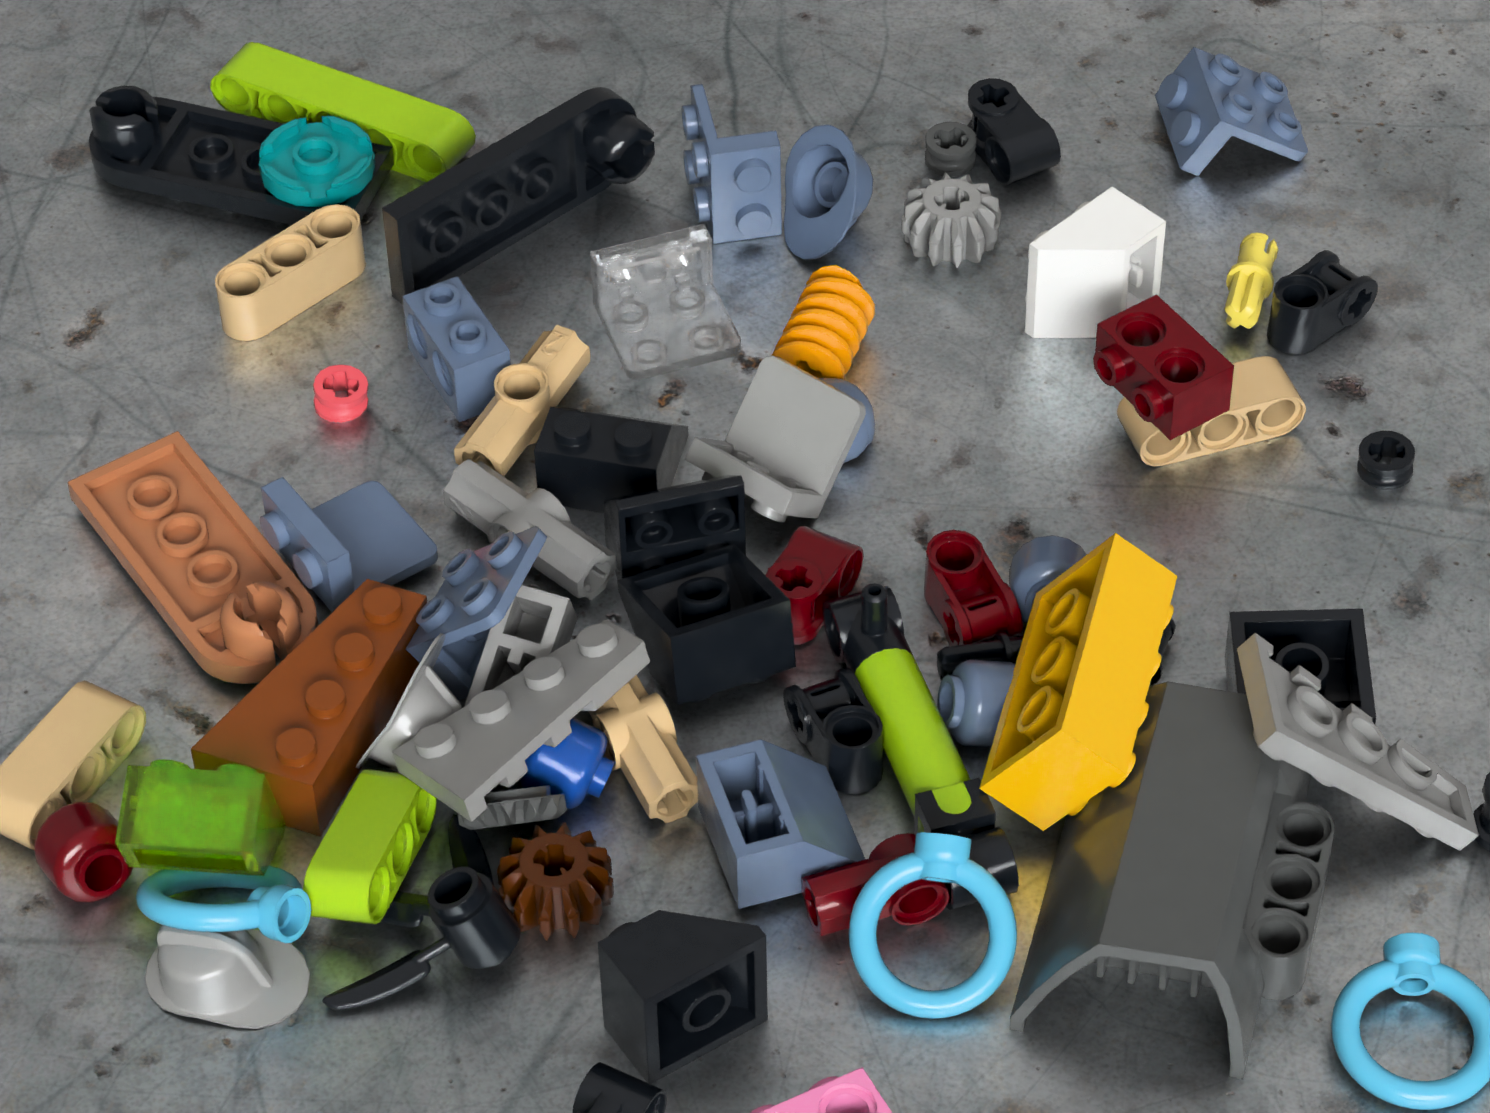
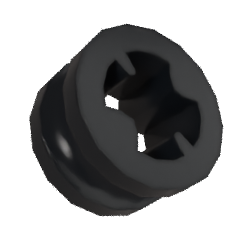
(1390, 445)

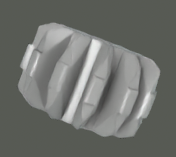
(951, 220)

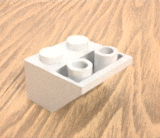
(1093, 266)

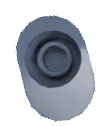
(824, 190)

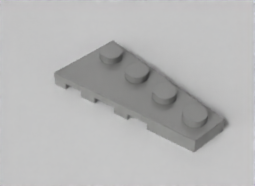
(505, 725)
(1349, 750)

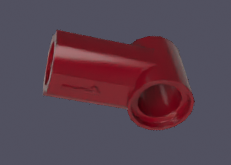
(833, 892)

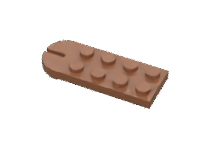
(197, 559)

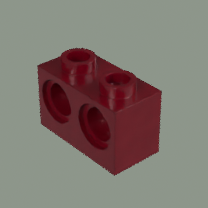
(1163, 367)

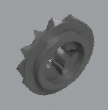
(517, 807)

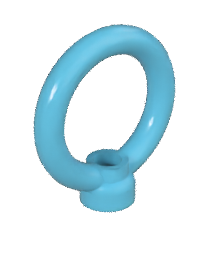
(943, 860)
(275, 906)
(1412, 969)

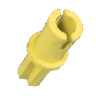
(1250, 280)

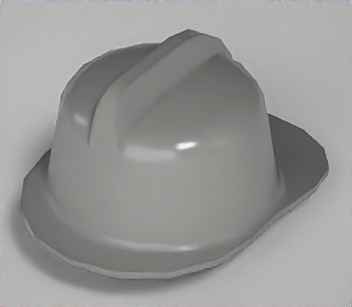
(422, 704)
(227, 977)

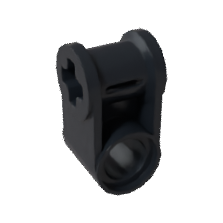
(1010, 132)
(1317, 304)
(839, 730)

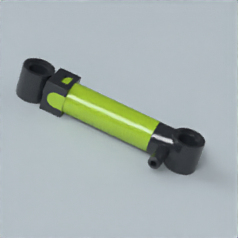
(869, 638)

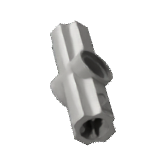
(501, 506)

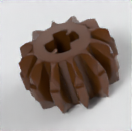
(556, 881)

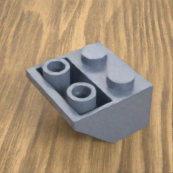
(772, 819)

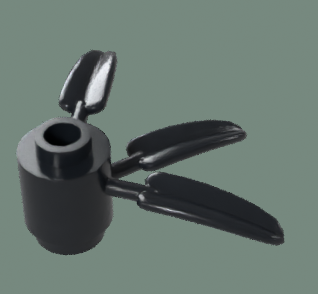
(464, 910)

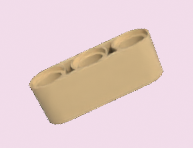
(290, 272)
(1261, 408)
(66, 757)

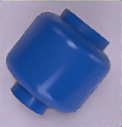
(573, 766)

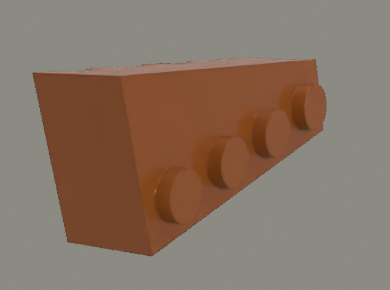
(322, 705)

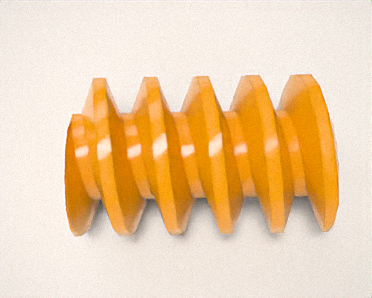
(827, 324)

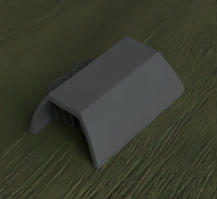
(1189, 868)

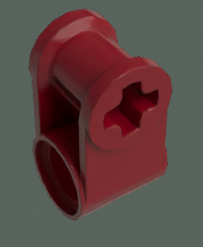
(813, 571)
(968, 590)

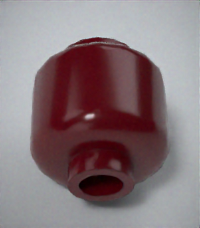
(80, 852)

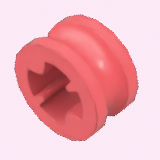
(340, 379)

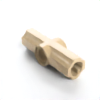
(524, 399)
(647, 751)

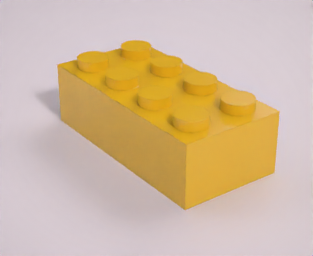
(1080, 684)

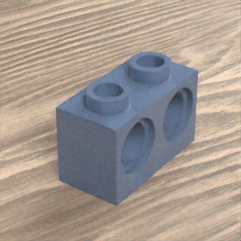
(455, 345)

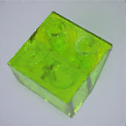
(198, 819)

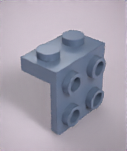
(1217, 99)
(734, 176)
(345, 539)
(471, 602)

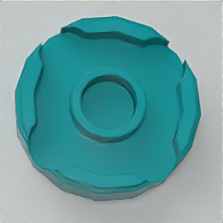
(316, 161)

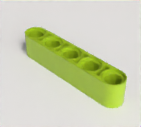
(287, 87)

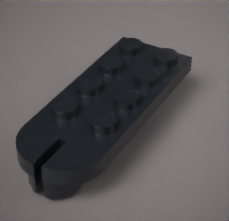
(197, 155)
(513, 188)

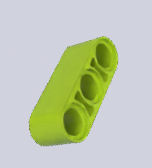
(369, 848)

